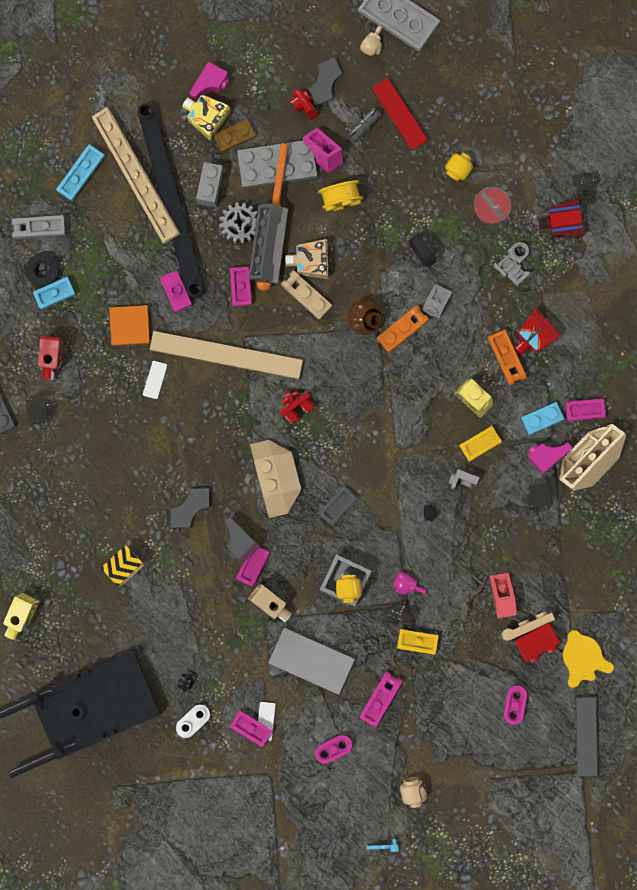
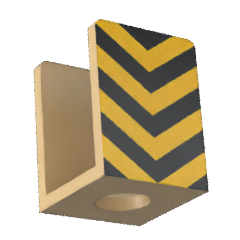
(122, 566)

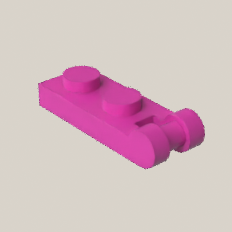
(380, 700)

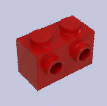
(537, 642)

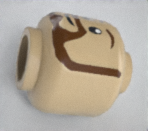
(413, 792)

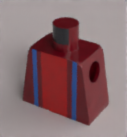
(563, 221)

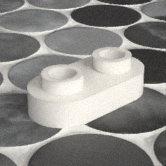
(193, 721)

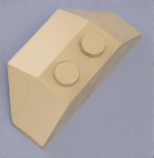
(592, 457)
(276, 477)

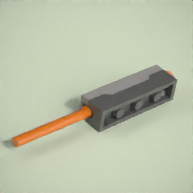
(269, 233)

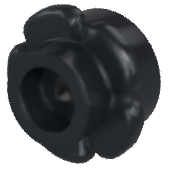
(430, 512)
(185, 682)

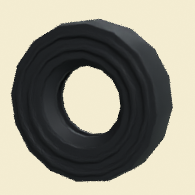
(422, 251)
(40, 258)

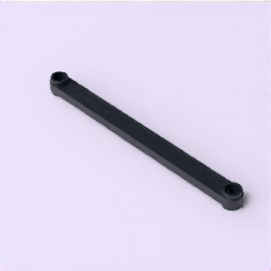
(170, 199)

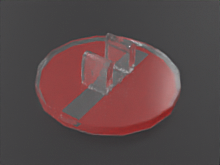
(492, 205)

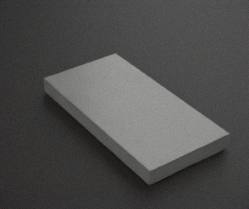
(402, 20)
(311, 661)

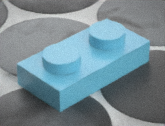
(54, 293)
(542, 418)

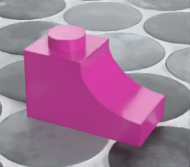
(210, 80)
(325, 151)
(545, 457)

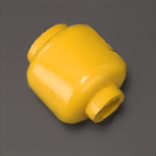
(459, 166)
(348, 588)

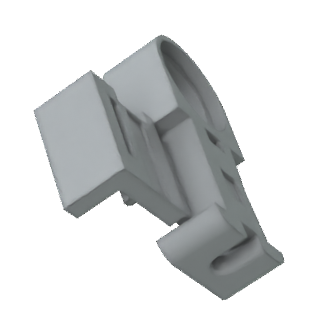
(511, 267)

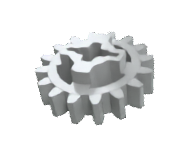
(232, 224)

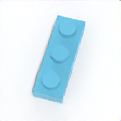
(80, 172)

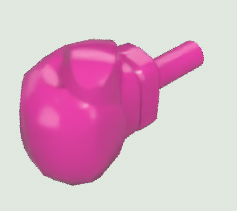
(405, 584)

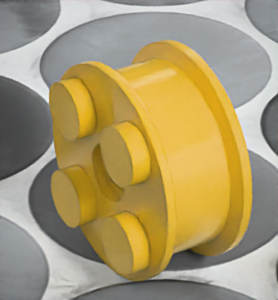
(340, 195)

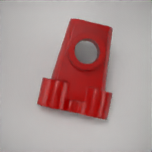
(302, 101)

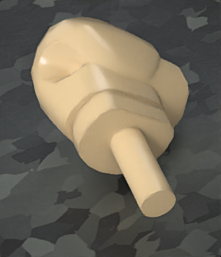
(371, 44)

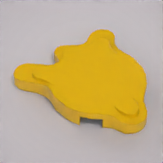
(582, 658)

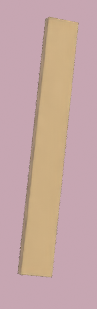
(136, 175)
(226, 355)

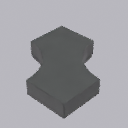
(328, 74)
(183, 515)

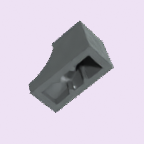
(241, 543)

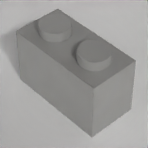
(209, 184)

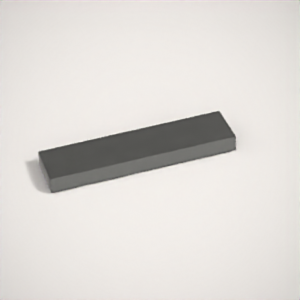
(586, 736)

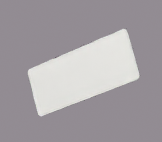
(155, 379)
(266, 715)

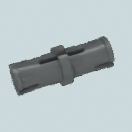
(363, 125)

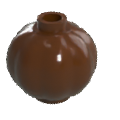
(365, 317)

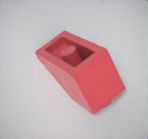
(503, 595)

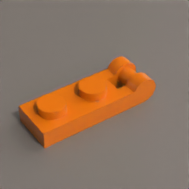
(402, 329)
(506, 357)

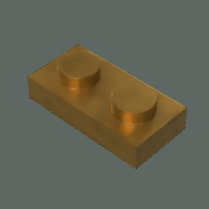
(234, 136)

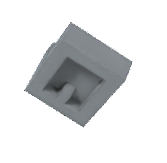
(437, 301)
(466, 479)

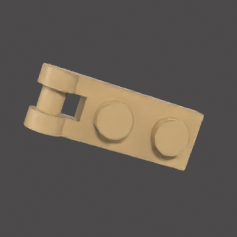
(306, 295)
(526, 626)

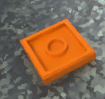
(129, 325)

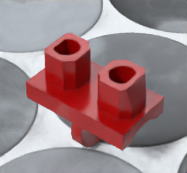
(289, 411)

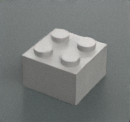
(339, 567)

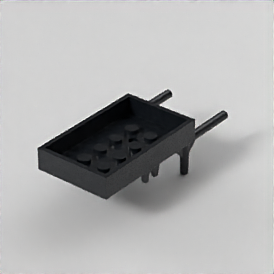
(109, 702)

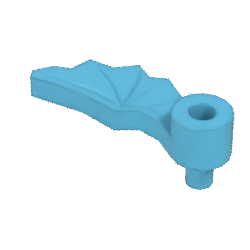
(394, 848)

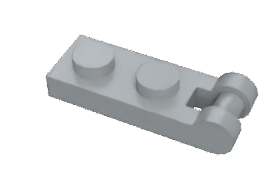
(39, 227)

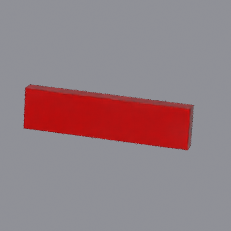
(399, 114)

